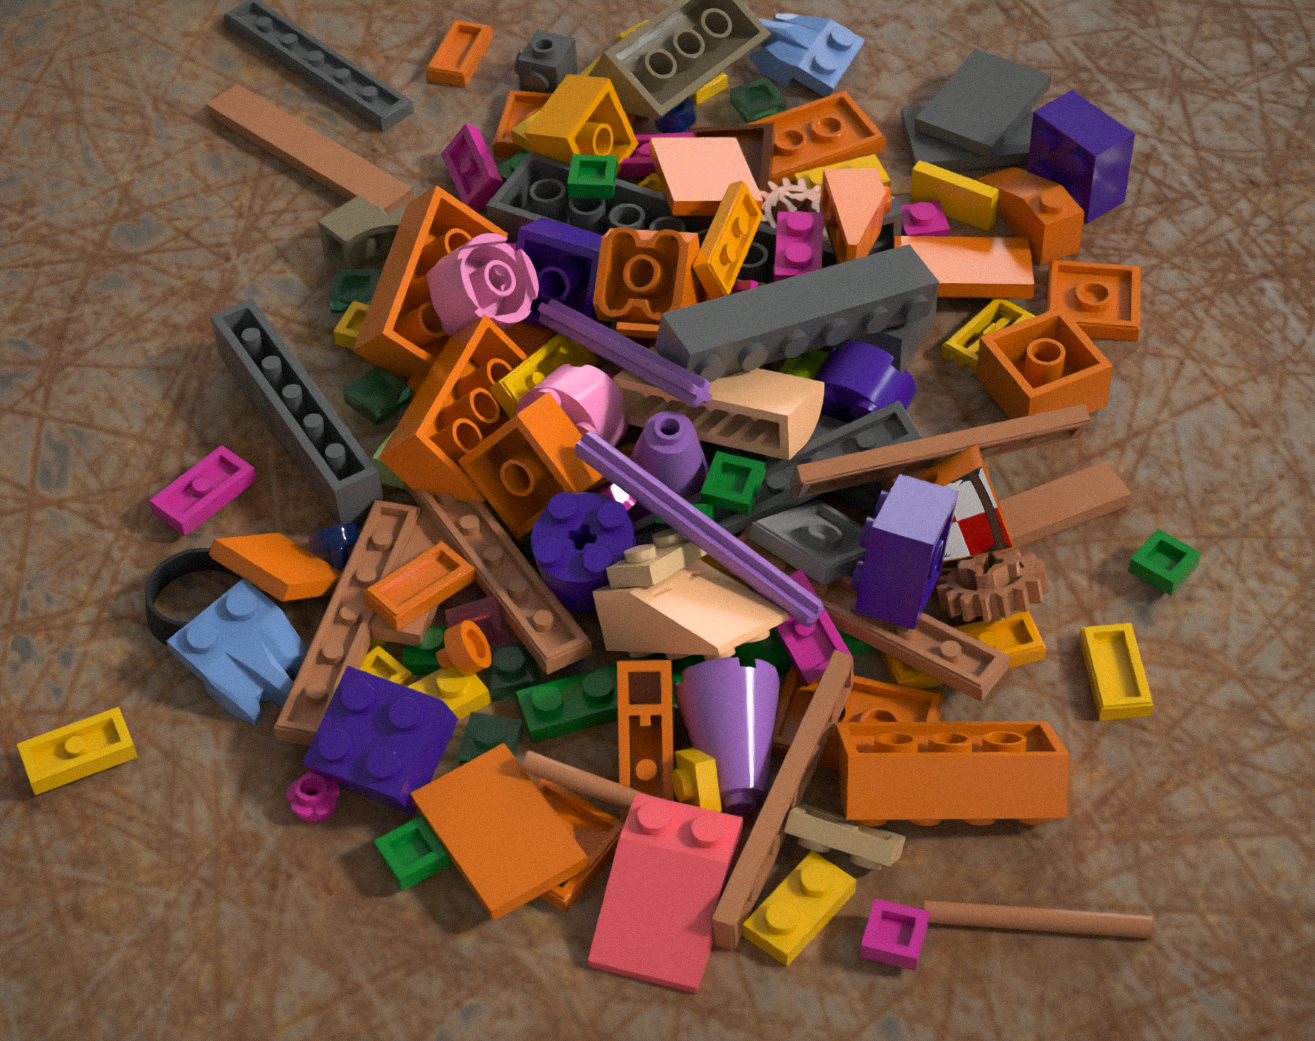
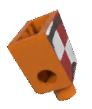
(978, 518)

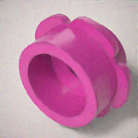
(314, 807)

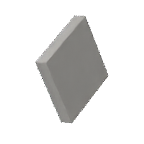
(812, 540)

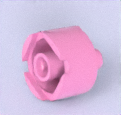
(482, 280)
(587, 399)

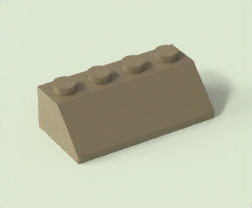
(678, 53)

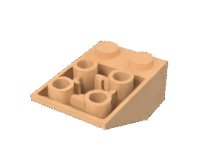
(685, 615)

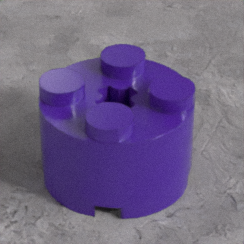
(861, 381)
(576, 544)

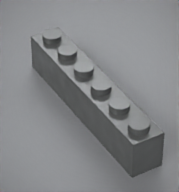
(798, 314)
(297, 412)

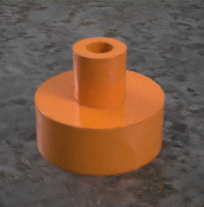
(465, 649)

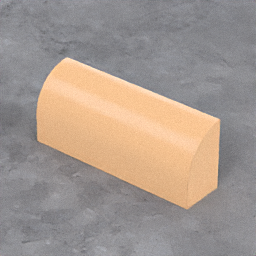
(747, 409)

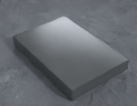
(982, 103)
(953, 158)

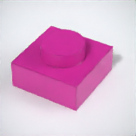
(924, 219)
(894, 934)

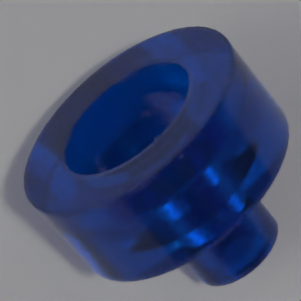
(678, 119)
(335, 542)

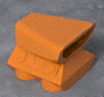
(646, 275)

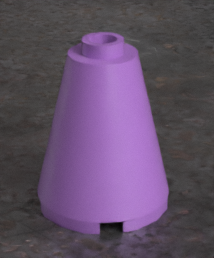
(671, 455)
(732, 719)

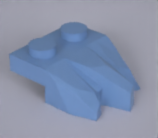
(808, 50)
(241, 651)

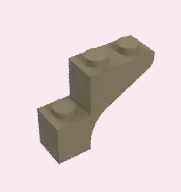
(359, 233)

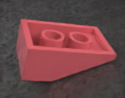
(665, 892)

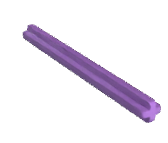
(625, 353)
(699, 529)

